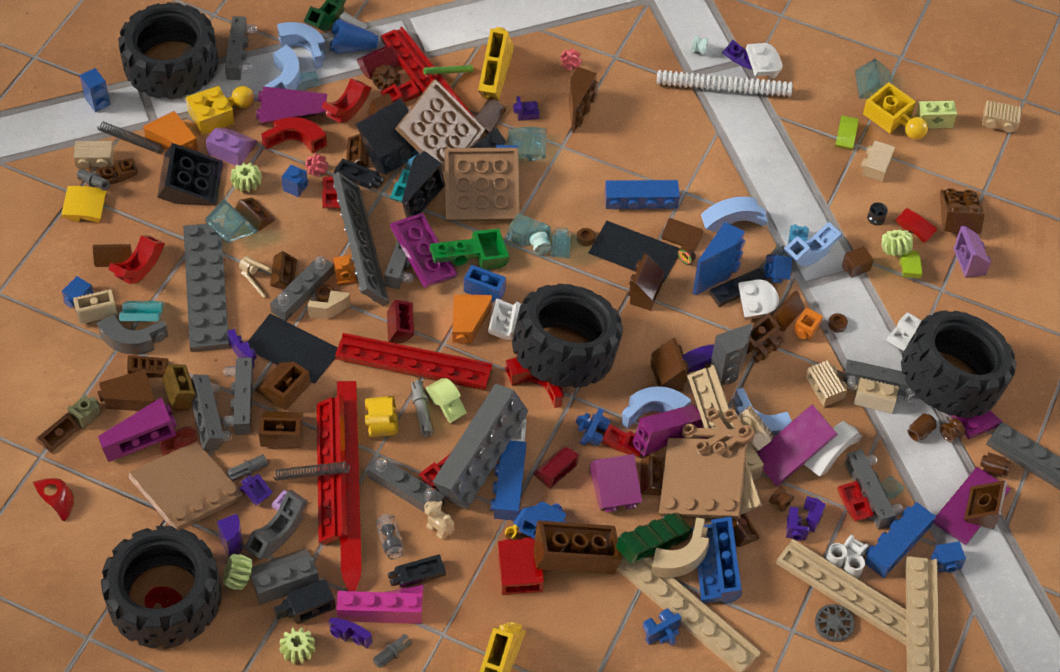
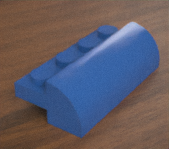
(720, 570)

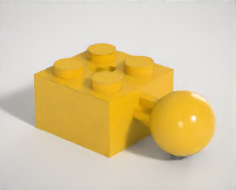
(891, 108)
(213, 110)

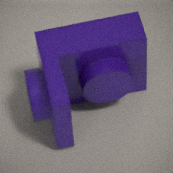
(526, 110)
(255, 488)
(816, 511)
(793, 527)

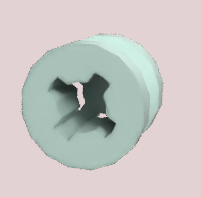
(699, 45)
(540, 243)

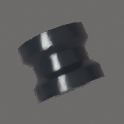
(877, 213)

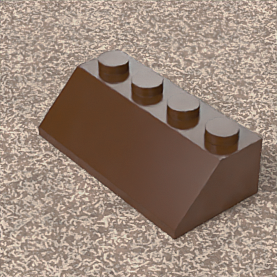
(576, 547)

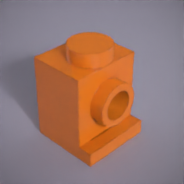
(344, 270)
(806, 327)

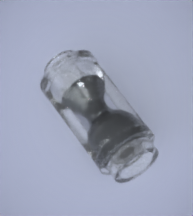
(393, 545)

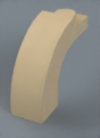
(682, 561)

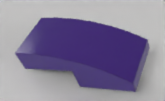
(737, 54)
(241, 349)
(698, 357)
(345, 629)

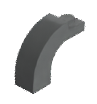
(131, 341)
(281, 527)

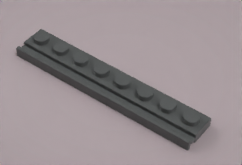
(1026, 454)

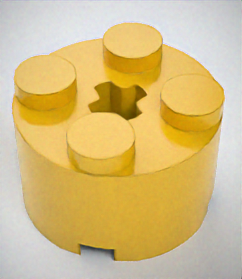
(381, 416)

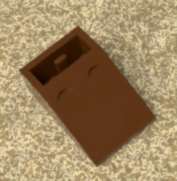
(582, 94)
(961, 209)

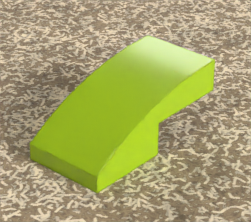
(847, 132)
(911, 265)

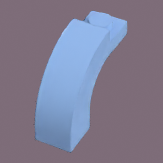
(303, 36)
(286, 61)
(733, 210)
(815, 248)
(653, 399)
(774, 422)

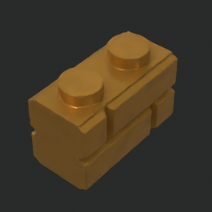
(178, 386)

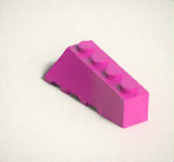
(382, 607)

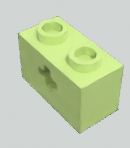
(937, 113)

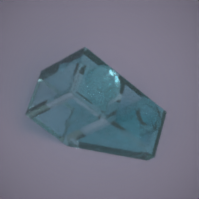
(523, 228)
(561, 243)

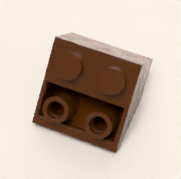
(645, 283)
(669, 366)
(284, 384)
(281, 429)

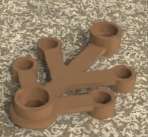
(741, 433)

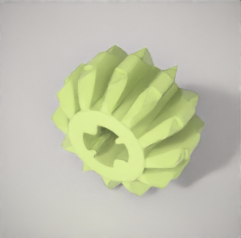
(246, 177)
(897, 242)
(237, 572)
(303, 640)

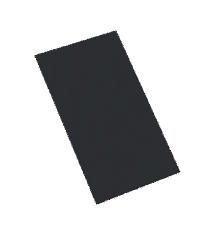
(627, 246)
(284, 342)

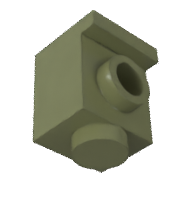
(85, 411)

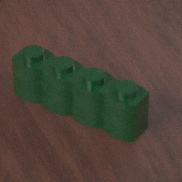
(659, 533)

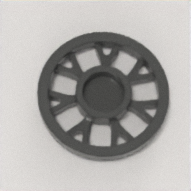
(834, 622)

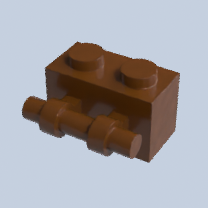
(761, 331)

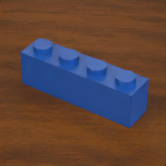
(641, 194)
(509, 482)
(899, 539)

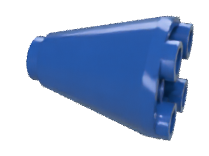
(351, 38)

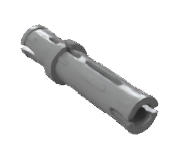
(420, 401)

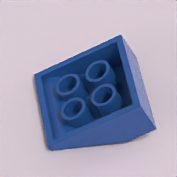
(719, 258)

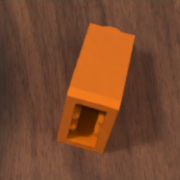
(170, 130)
(469, 316)

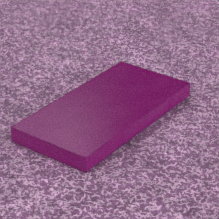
(415, 239)
(796, 445)
(952, 514)

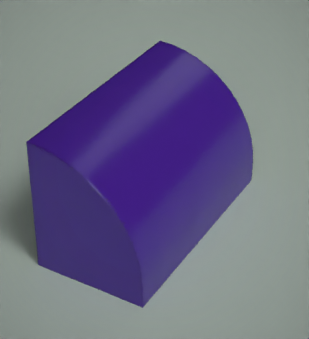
(231, 534)

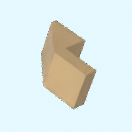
(337, 303)

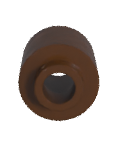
(922, 427)
(995, 464)

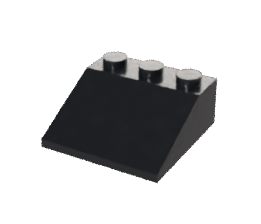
(383, 142)
(189, 177)
(423, 184)

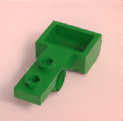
(484, 245)

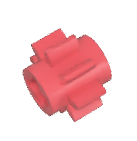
(570, 59)
(316, 165)

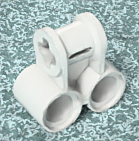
(849, 555)

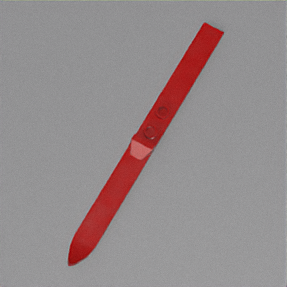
(351, 544)

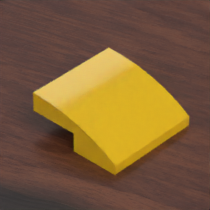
(83, 203)

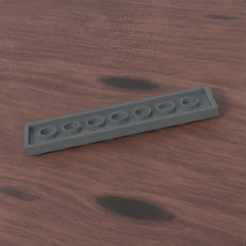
(360, 239)
(205, 288)

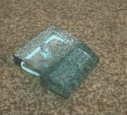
(530, 142)

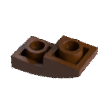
(119, 172)

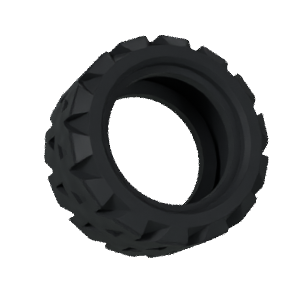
(164, 24)
(563, 361)
(943, 384)
(154, 549)

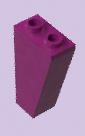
(284, 103)
(656, 429)
(139, 431)

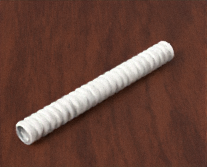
(724, 83)

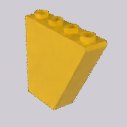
(496, 63)
(503, 647)

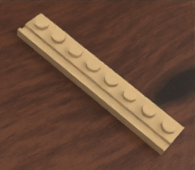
(709, 395)
(844, 589)
(695, 615)
(922, 615)

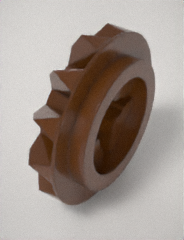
(381, 71)

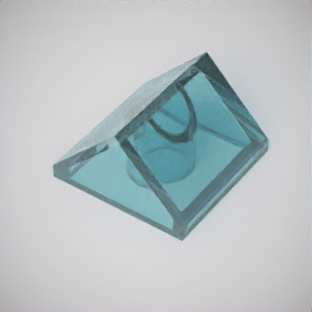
(871, 78)
(229, 222)

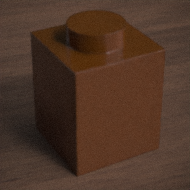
(857, 262)

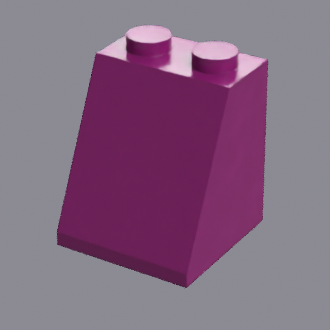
(616, 482)

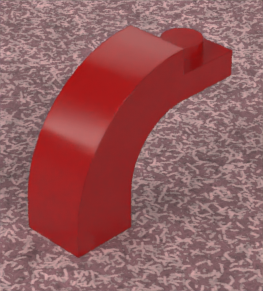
(349, 103)
(295, 129)
(140, 262)
(519, 375)

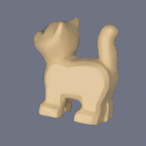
(438, 519)

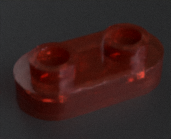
(177, 442)

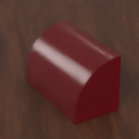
(384, 55)
(400, 321)
(557, 467)

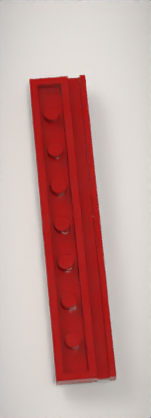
(414, 61)
(413, 361)
(331, 488)

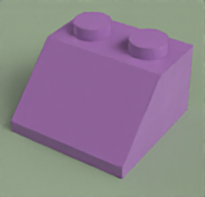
(229, 145)
(971, 253)

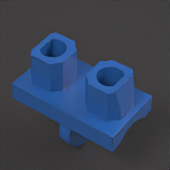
(596, 421)
(665, 630)

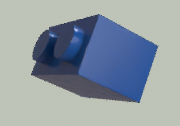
(95, 89)
(483, 282)

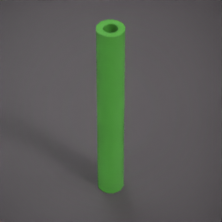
(449, 69)

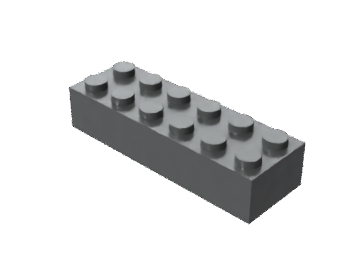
(481, 446)

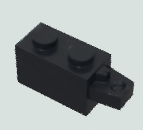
(306, 602)

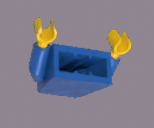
(529, 516)

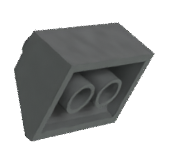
(730, 353)
(281, 575)

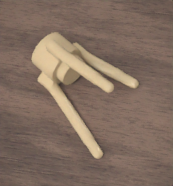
(250, 266)

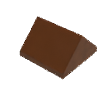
(985, 504)

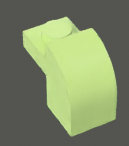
(447, 396)

